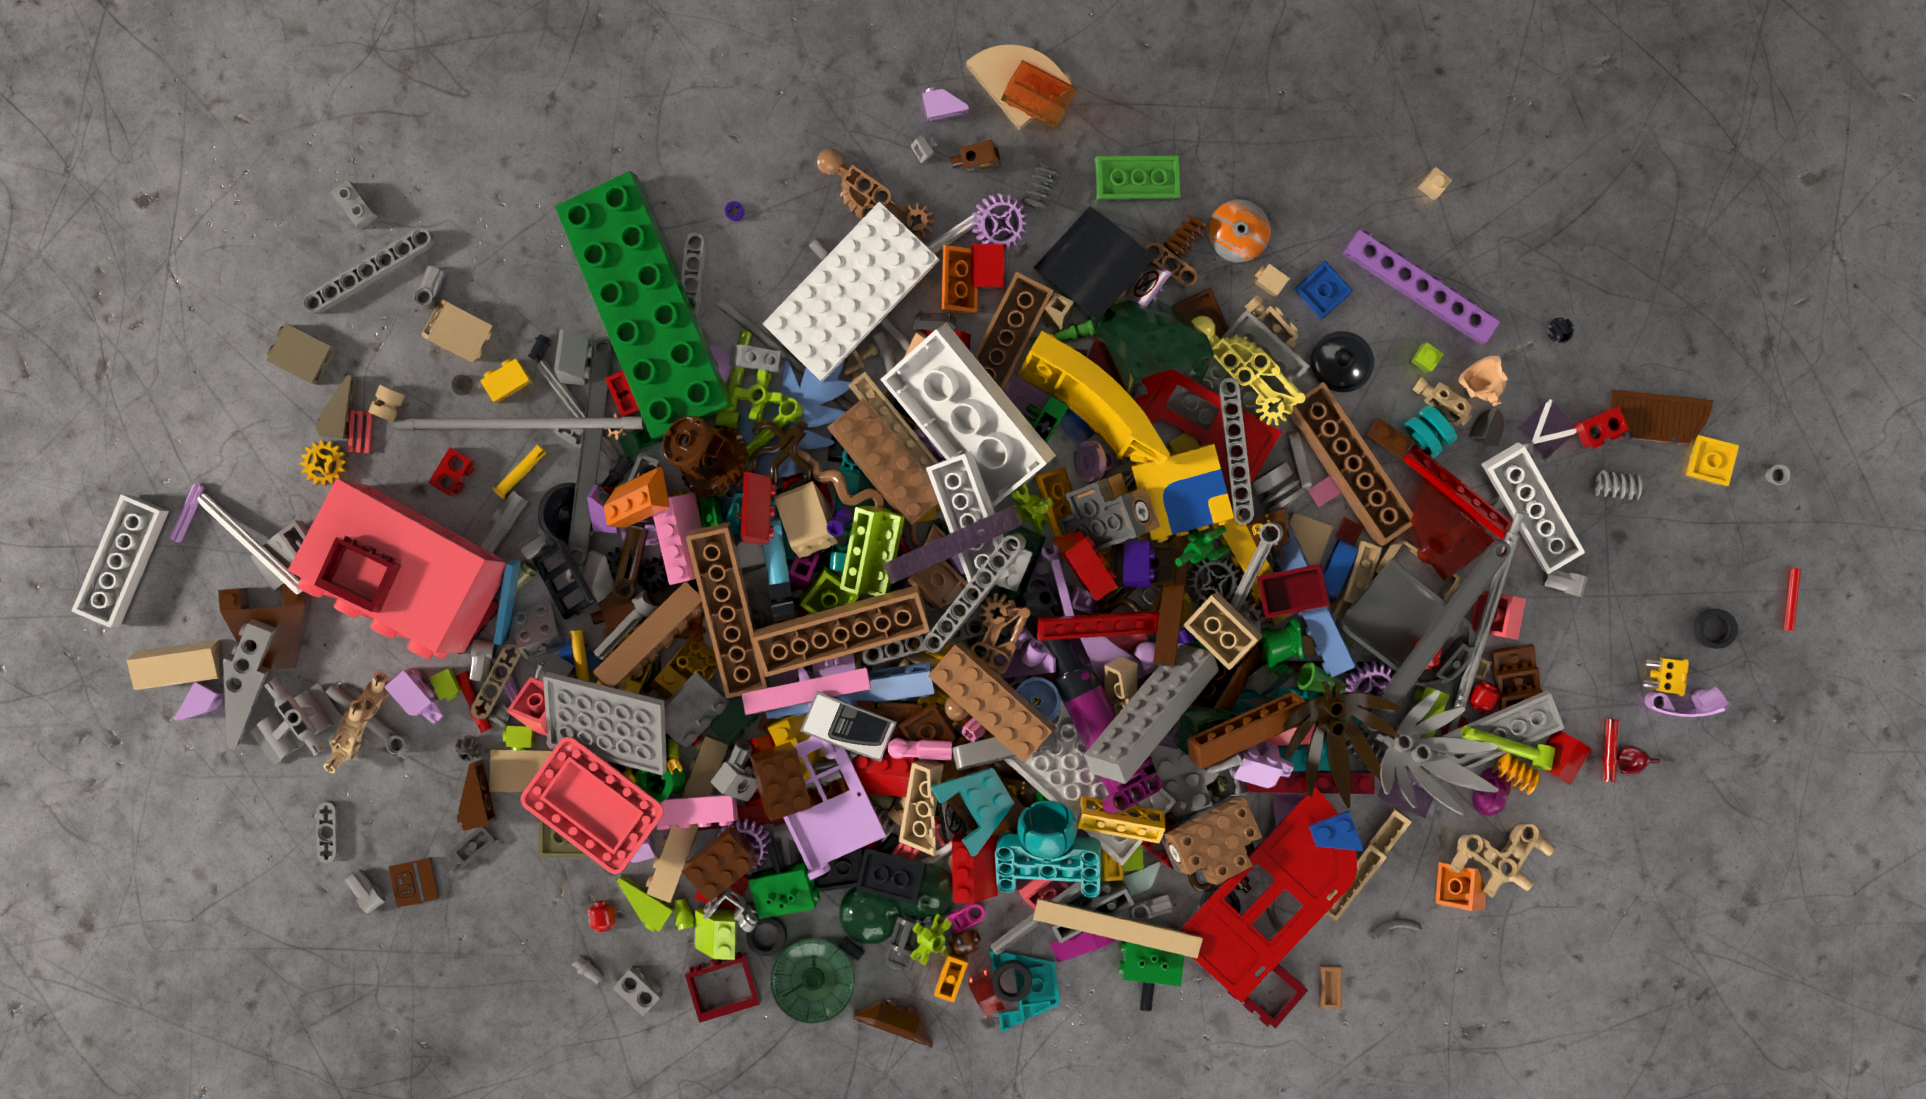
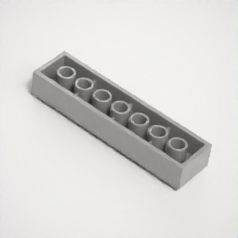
(1150, 714)

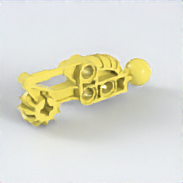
(1246, 353)

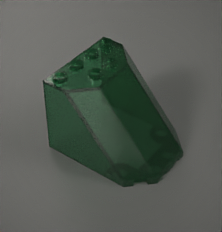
(1149, 341)

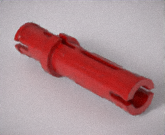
(470, 694)
(1611, 749)

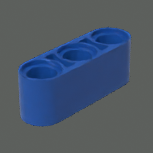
(1339, 567)

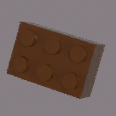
(780, 781)
(721, 863)

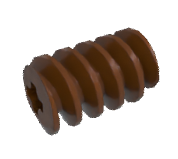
(1185, 236)

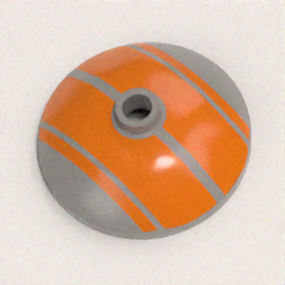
(1226, 238)

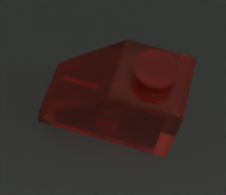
(984, 994)

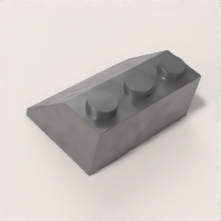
(693, 709)

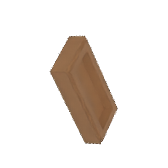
(1330, 986)

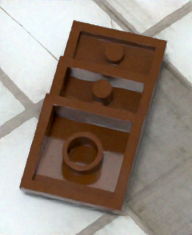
(1515, 674)

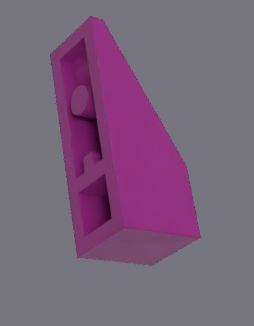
(803, 570)
(1078, 945)

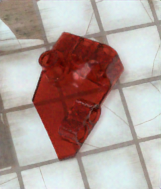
(1446, 532)

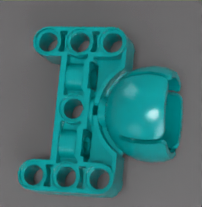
(1048, 850)

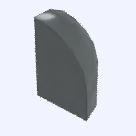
(1489, 426)

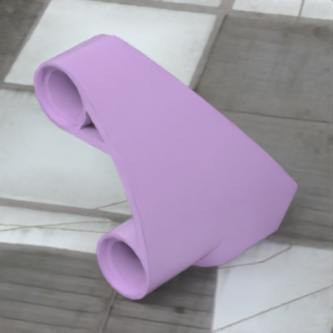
(1103, 651)
(1029, 657)
(1704, 701)

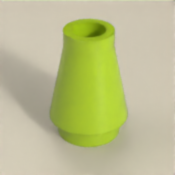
(683, 915)

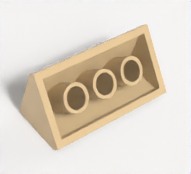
(174, 664)

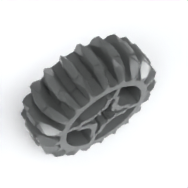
(1208, 574)

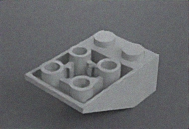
(284, 548)

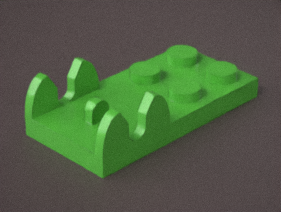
(1137, 177)

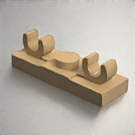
(1361, 571)

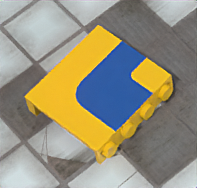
(1185, 491)

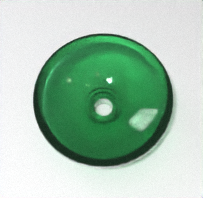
(936, 886)
(856, 924)

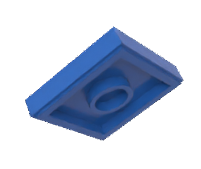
(1323, 290)

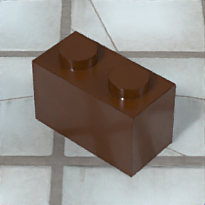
(1388, 438)

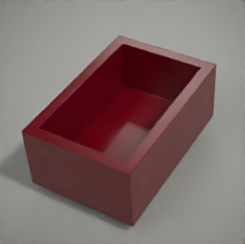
(1293, 591)

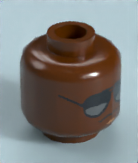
(964, 942)

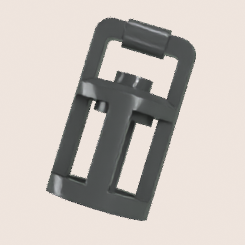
(903, 946)

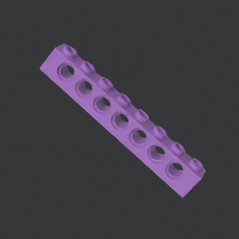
(1487, 320)

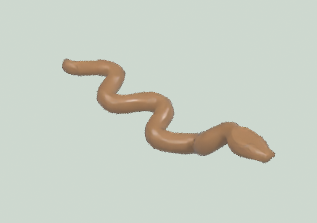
(847, 499)

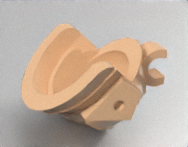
(1485, 379)

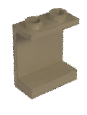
(300, 354)

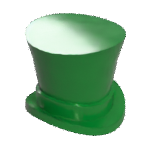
(1282, 643)
(661, 785)

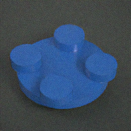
(1076, 427)

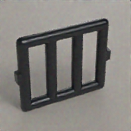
(548, 577)

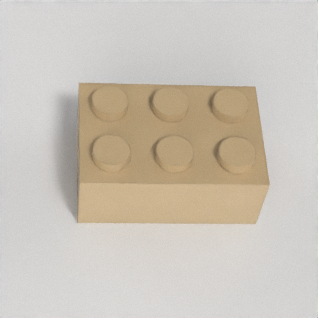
(1223, 630)

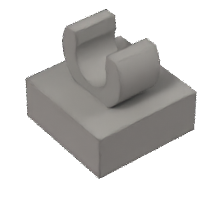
(923, 149)

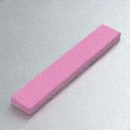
(805, 691)

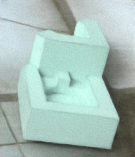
(1142, 879)

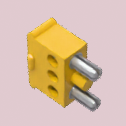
(1677, 675)

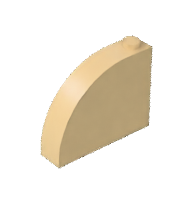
(997, 65)

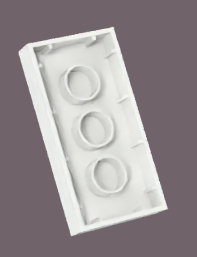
(967, 412)

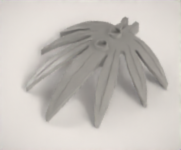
(1415, 751)

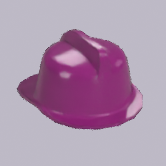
(1488, 802)

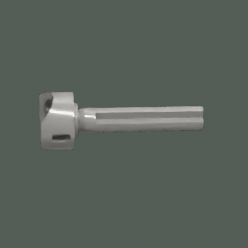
(643, 608)

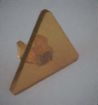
(694, 630)

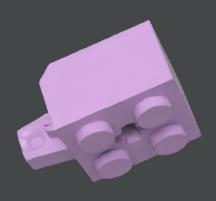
(415, 695)
(1262, 765)

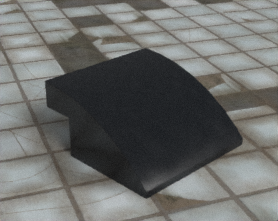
(1093, 263)

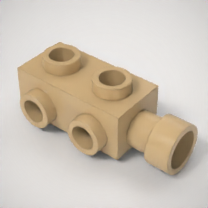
(1277, 325)
(1447, 401)

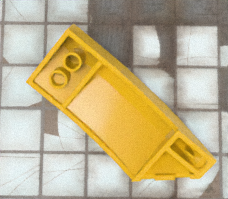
(1094, 398)

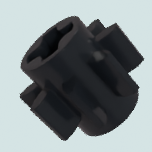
(1560, 330)

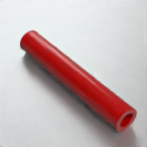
(1792, 599)

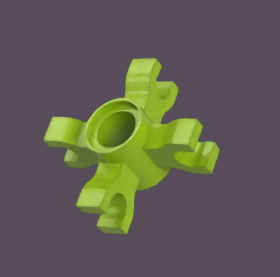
(768, 397)
(1032, 507)
(930, 939)

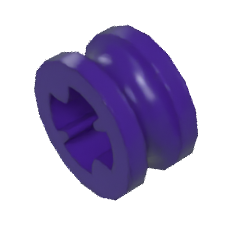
(728, 208)

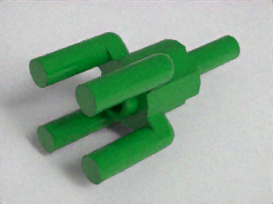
(1202, 547)

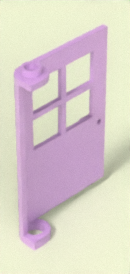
(836, 823)

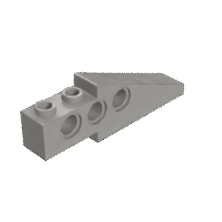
(242, 699)

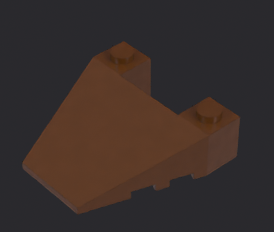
(287, 619)

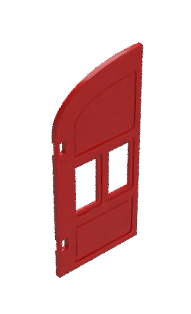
(1258, 435)
(1230, 944)

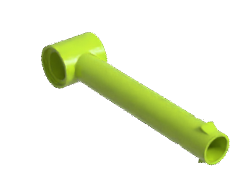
(730, 416)
(1541, 755)

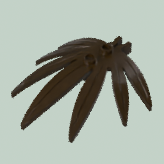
(1334, 718)

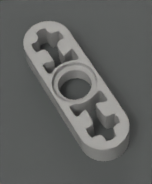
(1299, 459)
(334, 847)

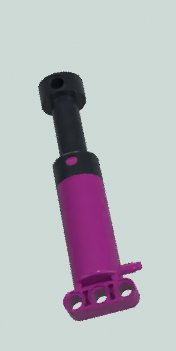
(1087, 704)

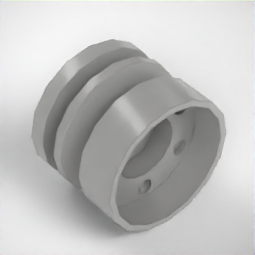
(1277, 488)

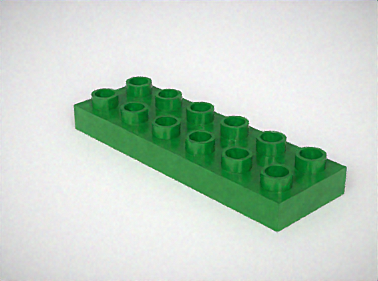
(643, 304)

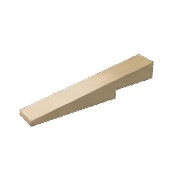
(1371, 857)

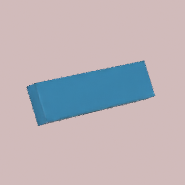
(506, 601)

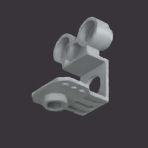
(744, 912)

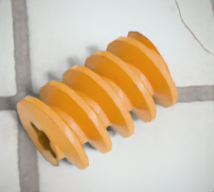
(1518, 772)

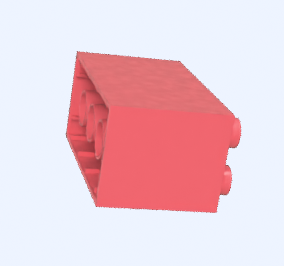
(441, 579)

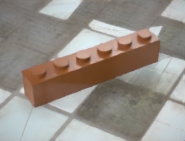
(1242, 731)

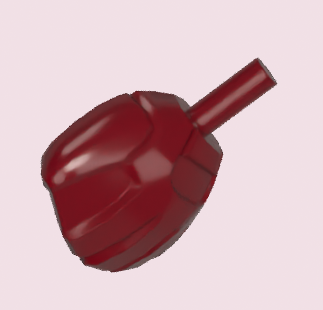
(1634, 760)

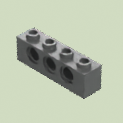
(1111, 900)

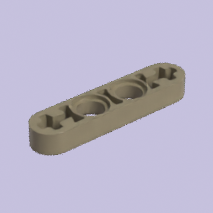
(494, 680)

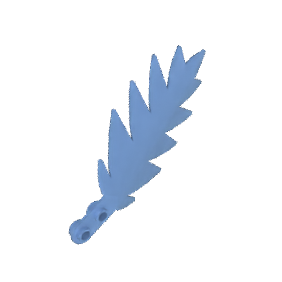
(810, 396)

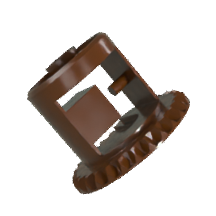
(701, 446)

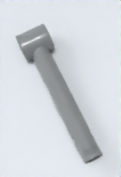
(374, 724)

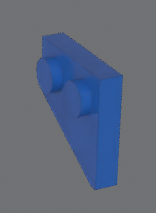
(1336, 832)

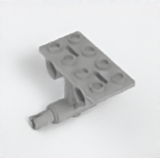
(296, 721)

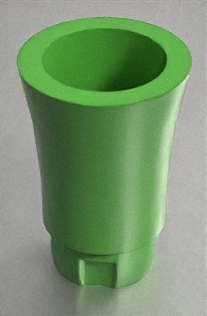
(1311, 678)

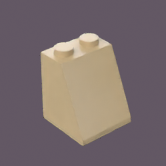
(457, 330)
(805, 519)

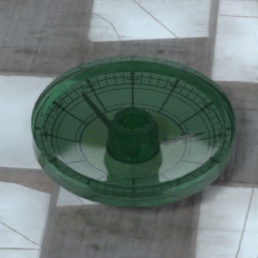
(812, 980)

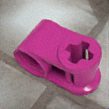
(964, 917)

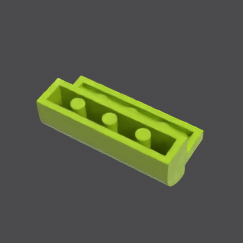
(872, 542)

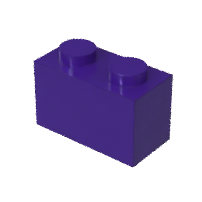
(1137, 563)

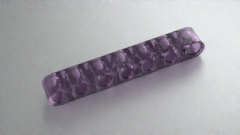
(953, 544)

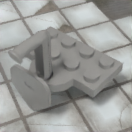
(1185, 780)

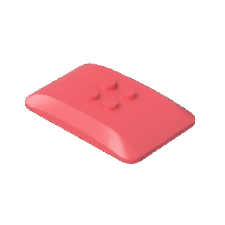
(592, 805)

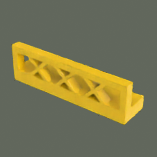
(1122, 823)

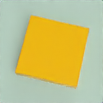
(1712, 460)

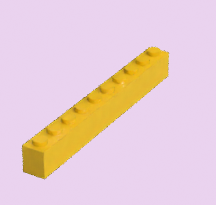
(1236, 536)

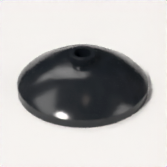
(1338, 373)
(554, 501)

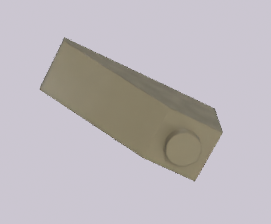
(335, 417)

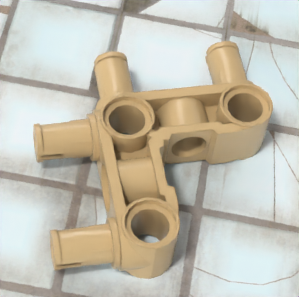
(353, 722)
(1512, 855)

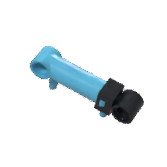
(778, 575)

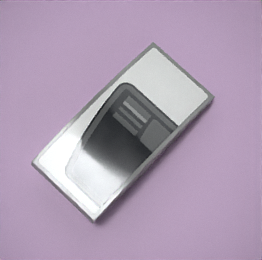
(848, 726)

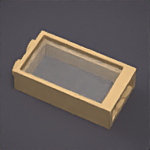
(1407, 556)

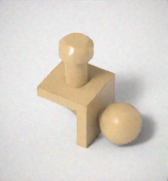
(855, 361)

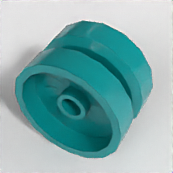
(1430, 431)

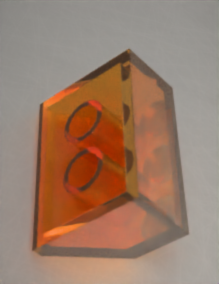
(1039, 94)

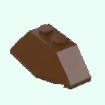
(896, 1020)

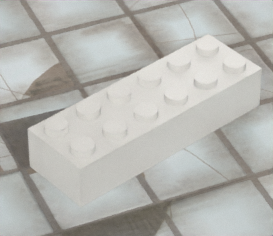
(1527, 493)
(963, 503)
(120, 561)

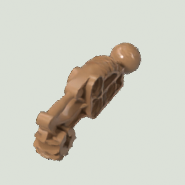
(859, 201)
(995, 625)

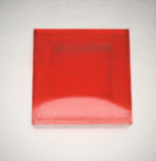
(1349, 531)

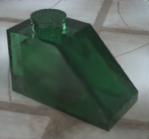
(637, 442)

